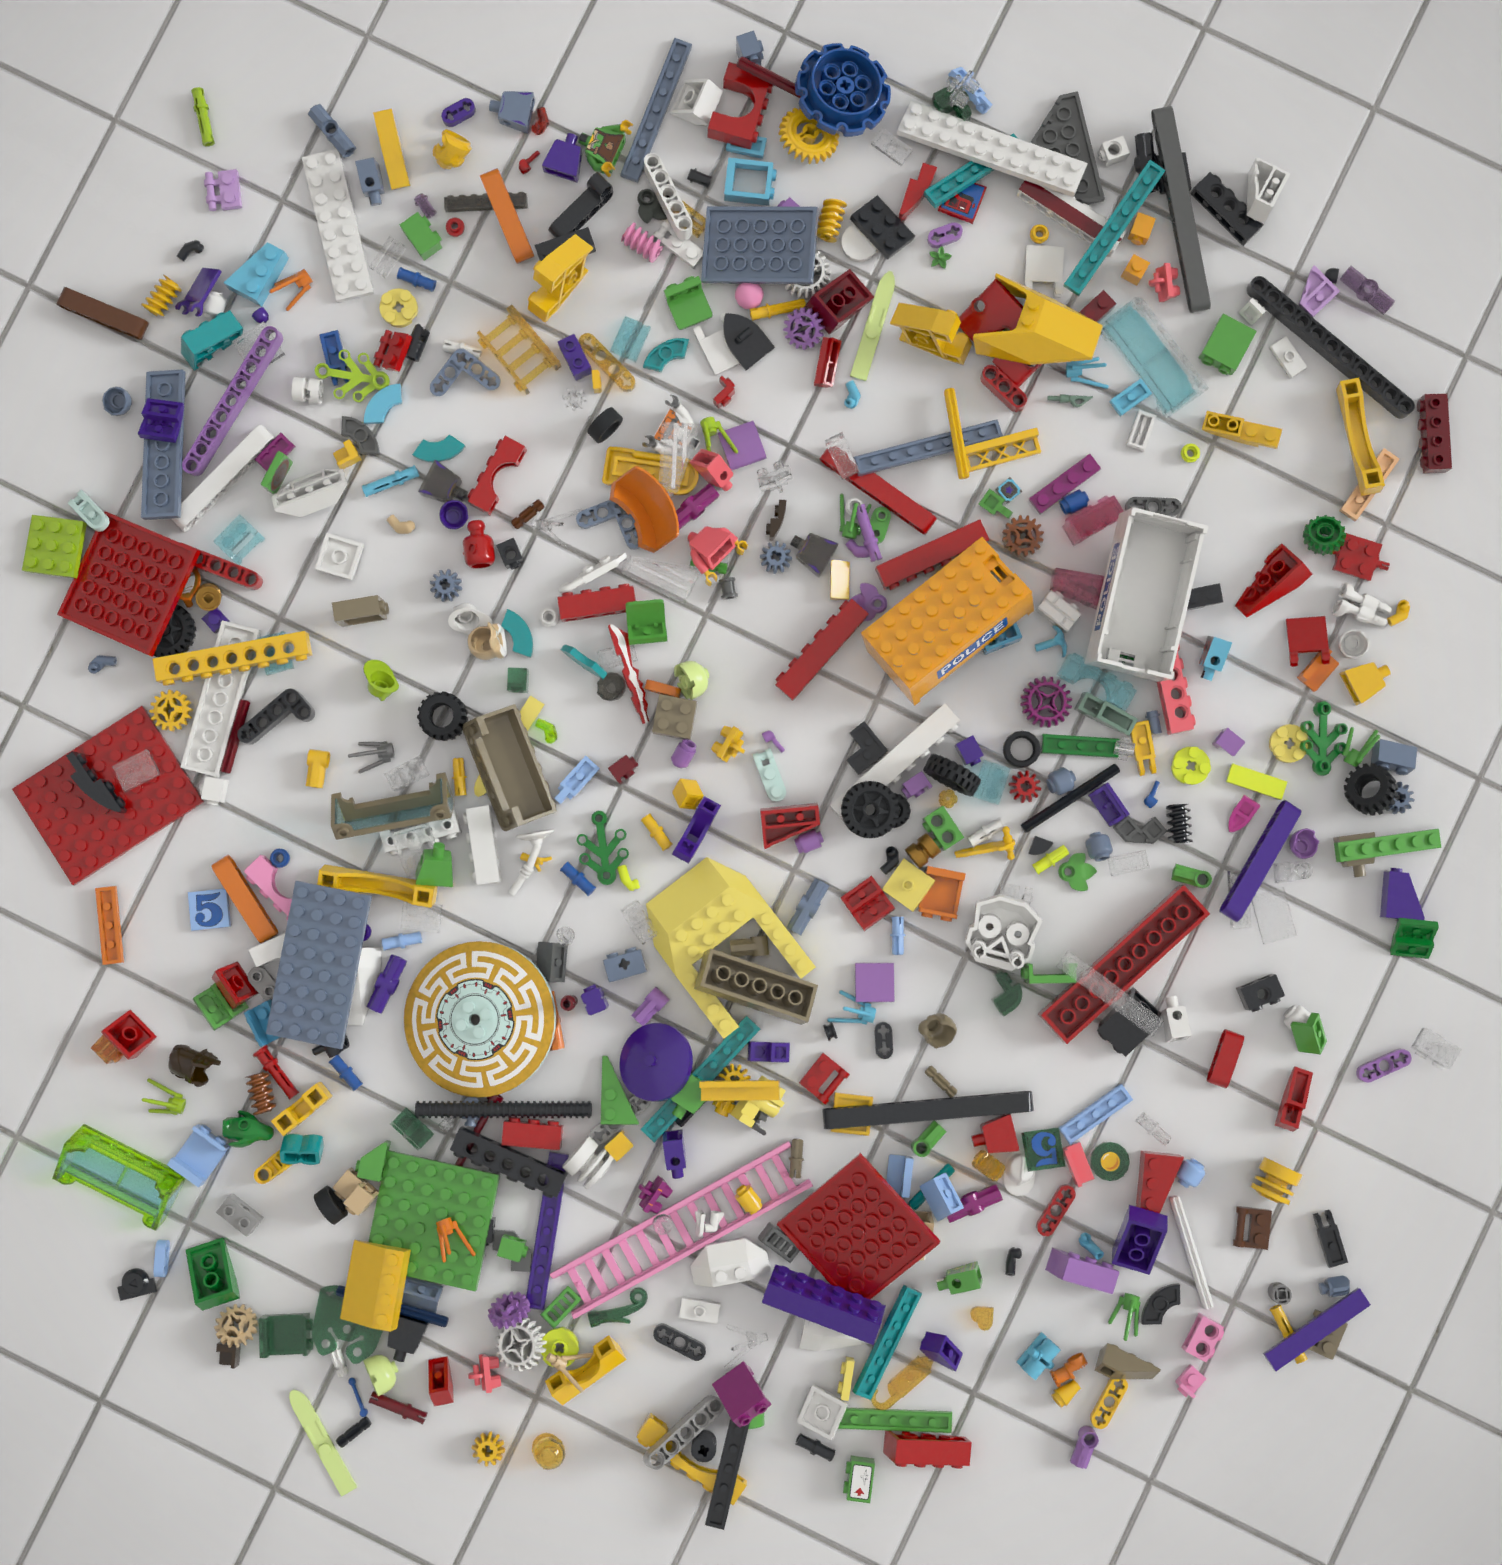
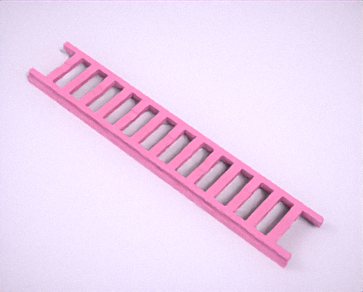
(692, 1247)

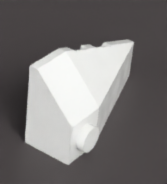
(367, 974)

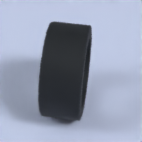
(605, 425)
(1007, 746)
(330, 1205)

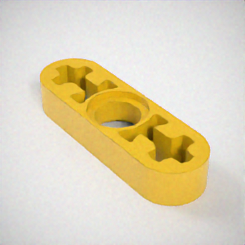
(1097, 1411)

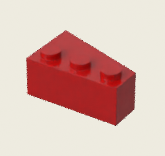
(787, 821)
(1156, 1178)

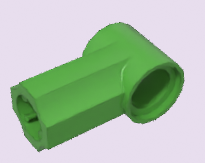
(1189, 876)
(929, 1137)

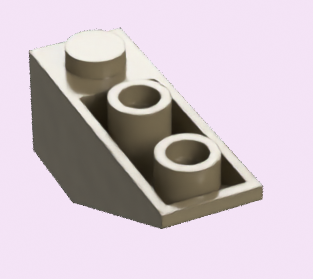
(1123, 1365)

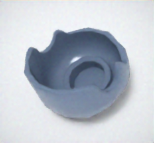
(116, 401)

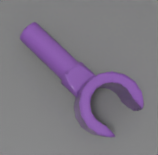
(768, 736)

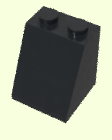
(1122, 1032)

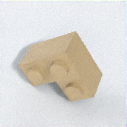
(356, 1191)

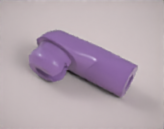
(857, 551)

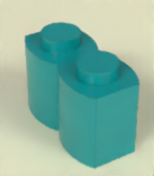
(301, 1149)

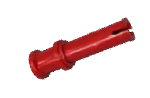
(270, 1064)

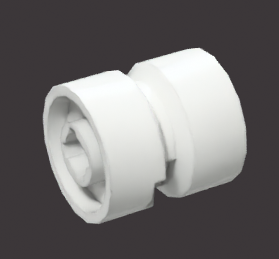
(301, 389)

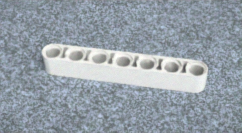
(223, 478)

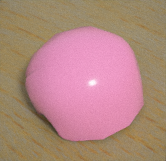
(749, 295)

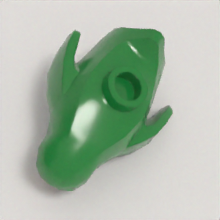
(245, 1130)

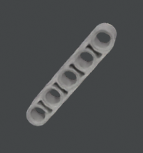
(674, 1435)

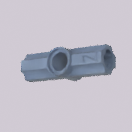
(337, 138)
(808, 906)

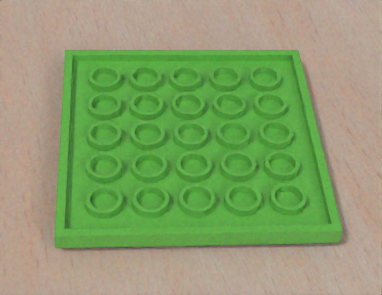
(425, 1191)

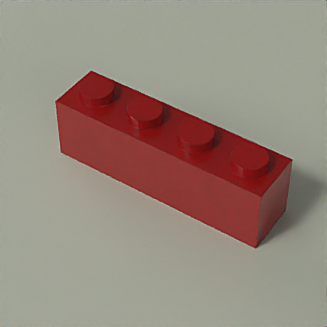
(596, 603)

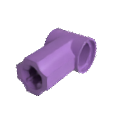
(653, 1002)
(1084, 1448)

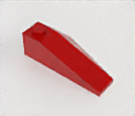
(1278, 577)

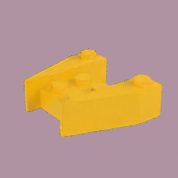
(558, 276)
(932, 331)

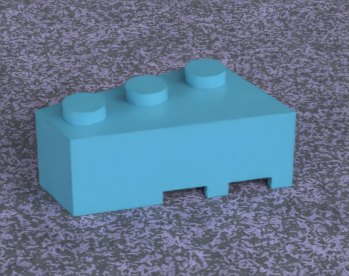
(258, 274)

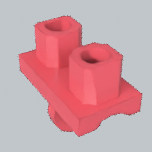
(1163, 282)
(488, 1382)

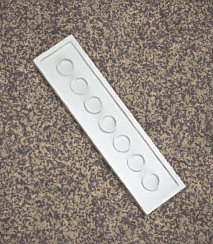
(337, 225)
(217, 707)

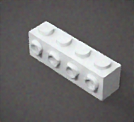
(442, 828)

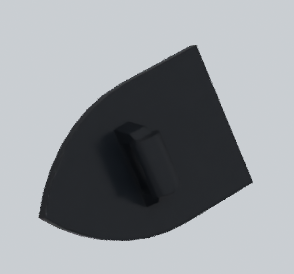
(745, 339)

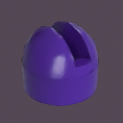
(260, 315)

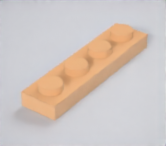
(1356, 503)

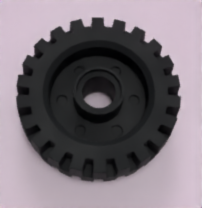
(179, 635)
(952, 775)
(885, 809)

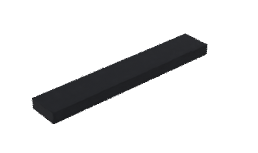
(726, 1475)

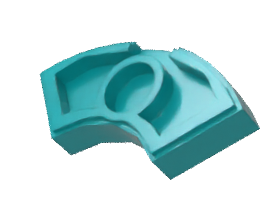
(666, 352)
(439, 450)
(520, 633)
(583, 661)

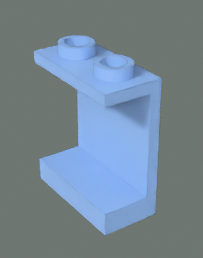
(199, 1155)

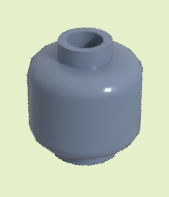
(1060, 781)
(1099, 846)

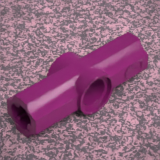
(696, 505)
(976, 1202)

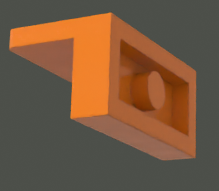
(1316, 672)

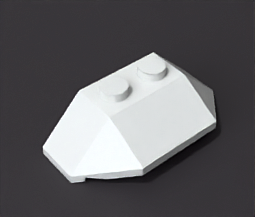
(310, 493)
(729, 1263)

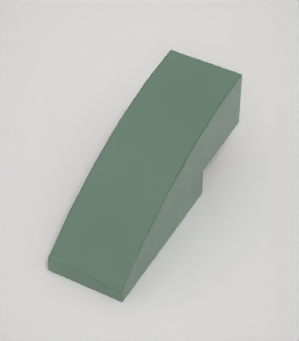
(1106, 713)

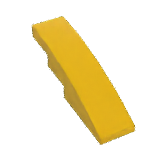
(391, 148)

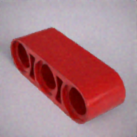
(1001, 379)
(1225, 1058)

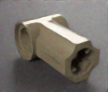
(754, 946)

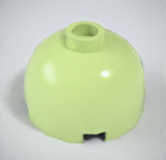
(692, 679)
(381, 1373)

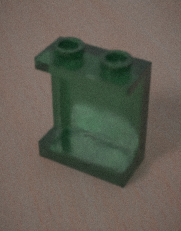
(285, 1334)

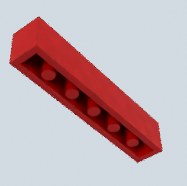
(929, 555)
(825, 645)

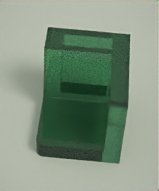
(518, 680)

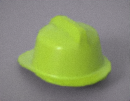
(380, 679)

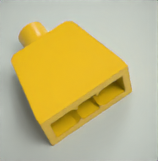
(1364, 681)

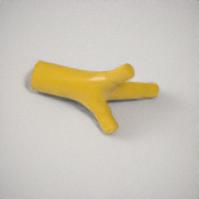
(539, 861)

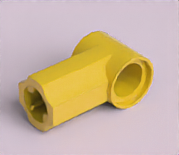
(317, 764)

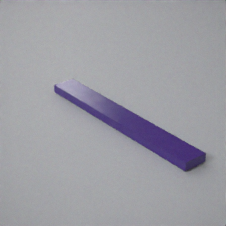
(545, 1240)

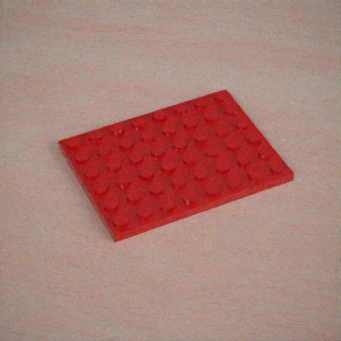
(88, 834)

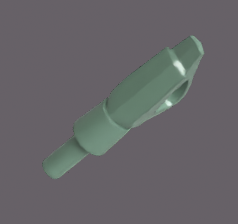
(1070, 398)

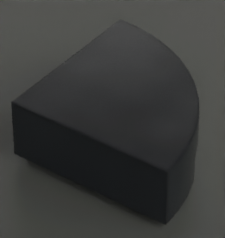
(1039, 846)

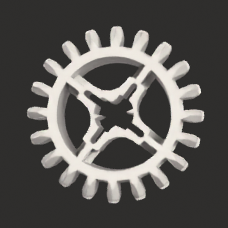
(821, 266)
(527, 1360)

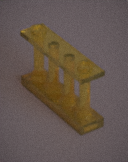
(525, 332)

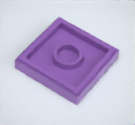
(874, 982)

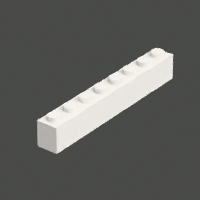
(907, 751)

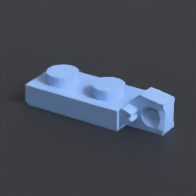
(981, 102)
(576, 779)

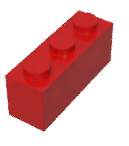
(532, 1134)

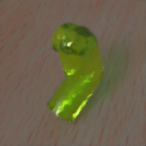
(549, 730)

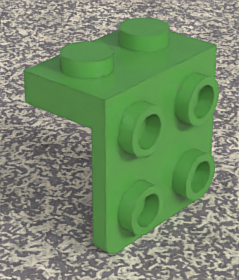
(687, 302)
(646, 621)

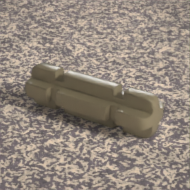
(936, 1077)

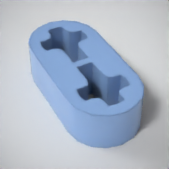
(161, 1258)

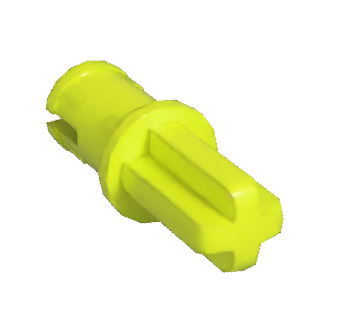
(1050, 859)

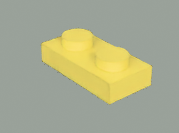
(847, 1370)

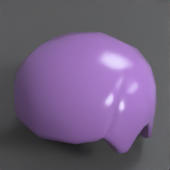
(1304, 843)

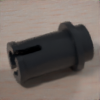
(698, 177)

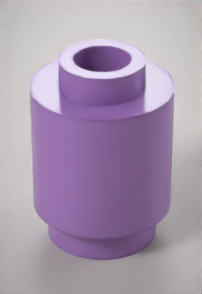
(683, 753)
(809, 841)

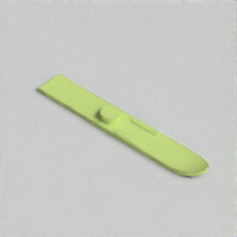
(873, 327)
(322, 1442)

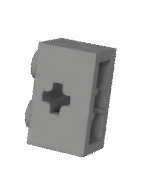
(239, 1215)

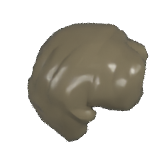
(938, 1030)

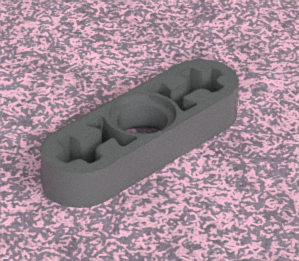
(1167, 501)

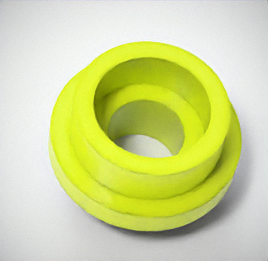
(1190, 447)

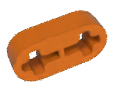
(662, 689)

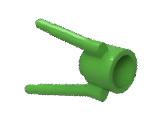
(849, 530)
(1355, 757)
(1132, 1304)

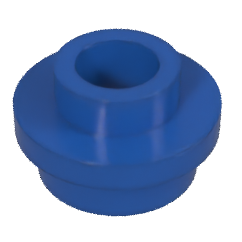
(273, 858)

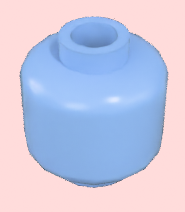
(1190, 1173)

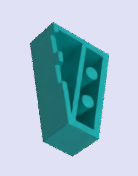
(209, 337)

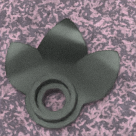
(650, 209)

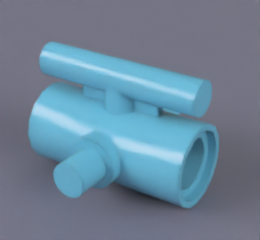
(1038, 1356)

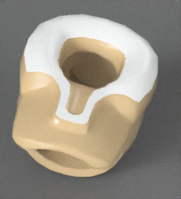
(488, 642)

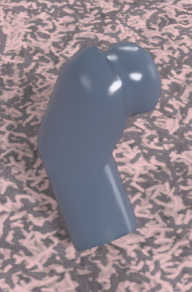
(101, 661)

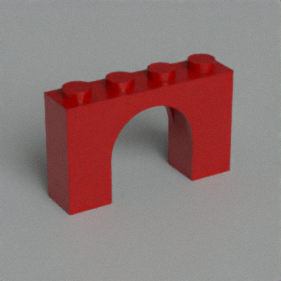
(741, 130)

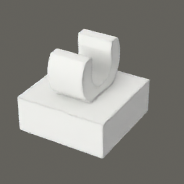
(1252, 311)

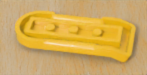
(621, 460)

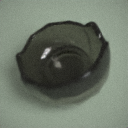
(611, 687)

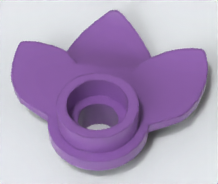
(866, 600)

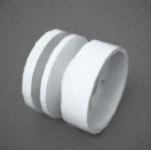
(588, 1162)

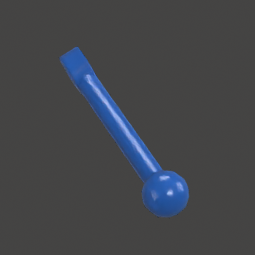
(363, 1412)

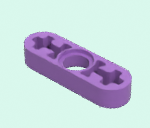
(1394, 1055)

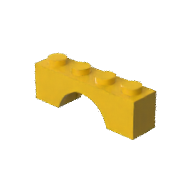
(605, 1357)

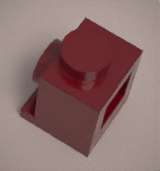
(623, 768)

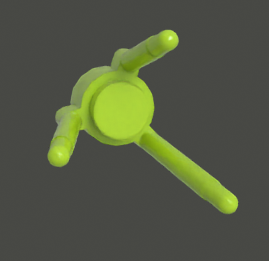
(710, 428)
(174, 1105)

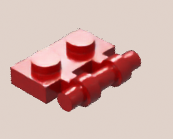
(396, 352)

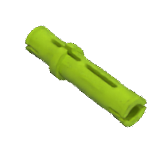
(201, 109)

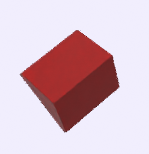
(234, 984)
(129, 1035)

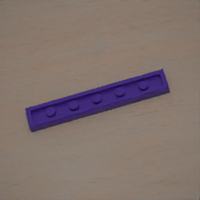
(1316, 1329)

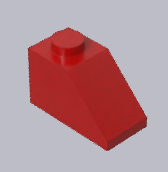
(440, 1381)

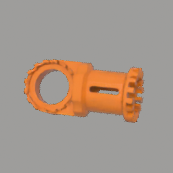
(1065, 1373)

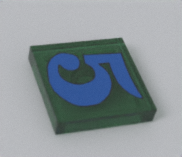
(1043, 1149)

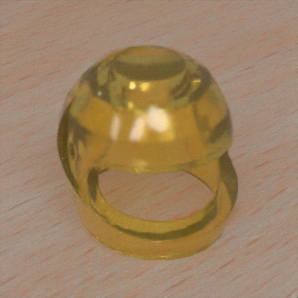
(549, 1451)

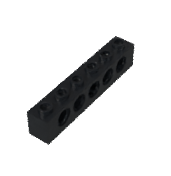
(460, 1148)

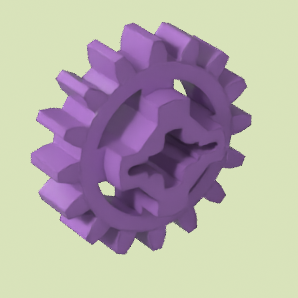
(800, 321)
(509, 1310)

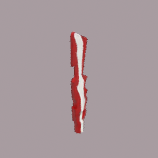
(630, 673)

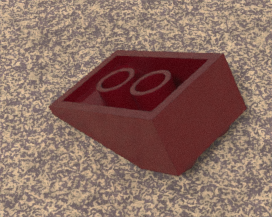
(839, 301)

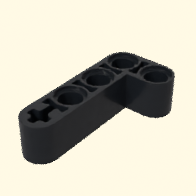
(584, 207)
(272, 719)

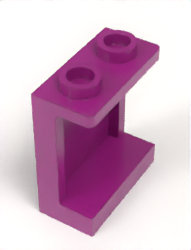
(741, 1395)

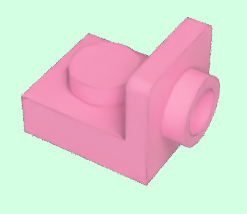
(1190, 1381)

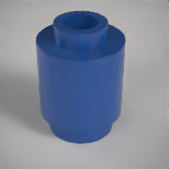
(1074, 502)

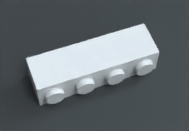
(483, 845)

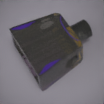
(442, 484)
(814, 552)

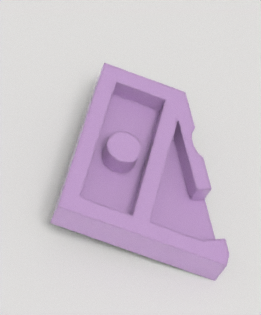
(1317, 292)

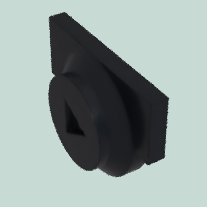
(135, 1284)

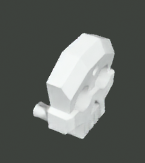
(1007, 917)

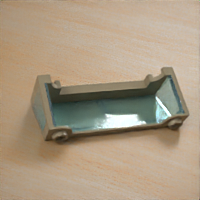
(393, 812)

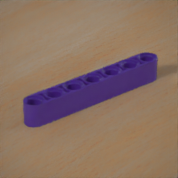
(1260, 860)

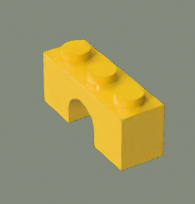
(302, 1108)

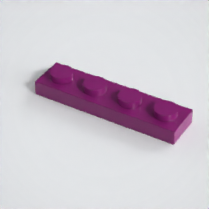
(1064, 484)

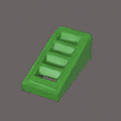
(573, 1295)

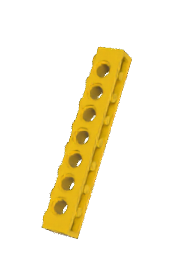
(164, 665)

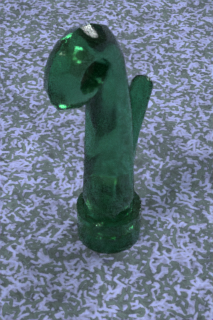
(617, 1314)

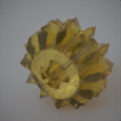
(988, 1165)

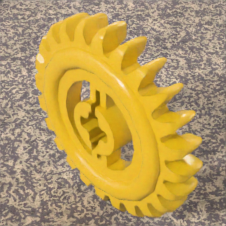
(804, 142)

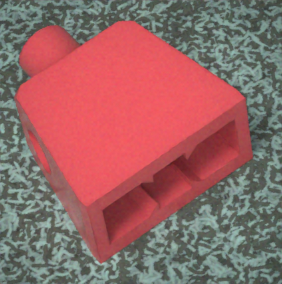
(713, 469)

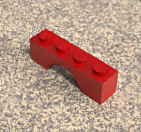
(507, 454)

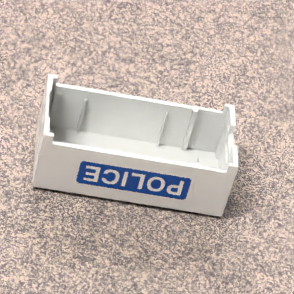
(1145, 594)

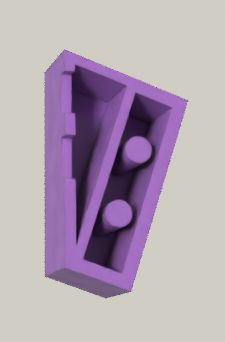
(1082, 1270)

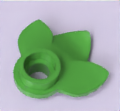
(1079, 872)

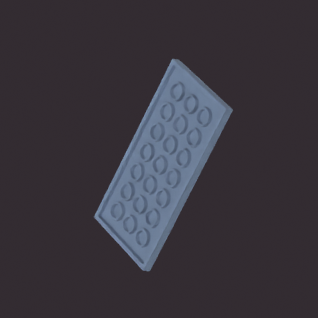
(318, 964)

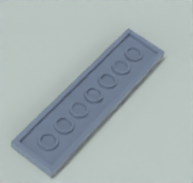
(163, 459)

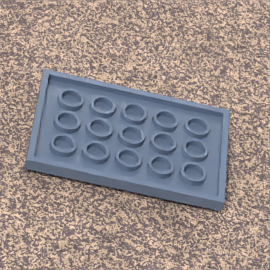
(759, 245)

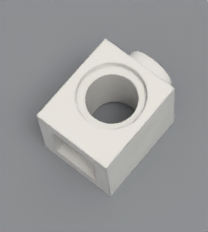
(1117, 144)

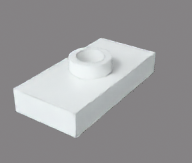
(1288, 357)
(699, 1310)

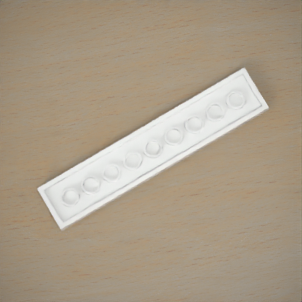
(992, 149)

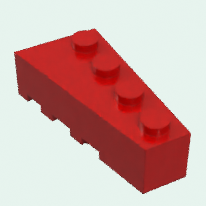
(927, 1449)

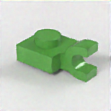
(993, 502)

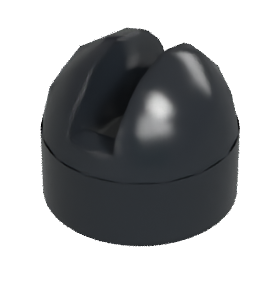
(1332, 274)

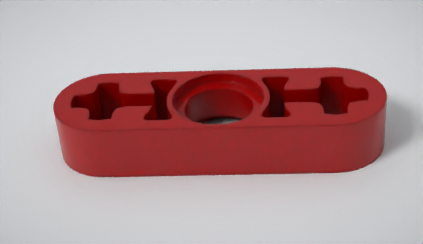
(1043, 1219)

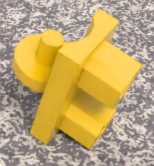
(731, 745)

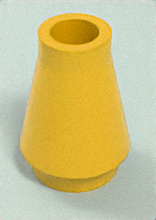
(1065, 1393)

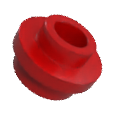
(455, 232)

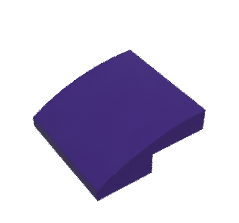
(161, 420)

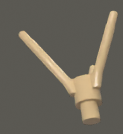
(561, 1362)

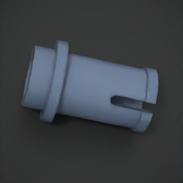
(1153, 718)

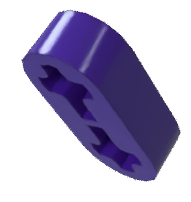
(458, 112)

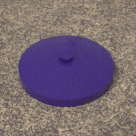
(656, 1062)

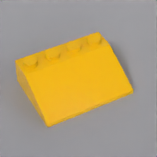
(375, 1285)

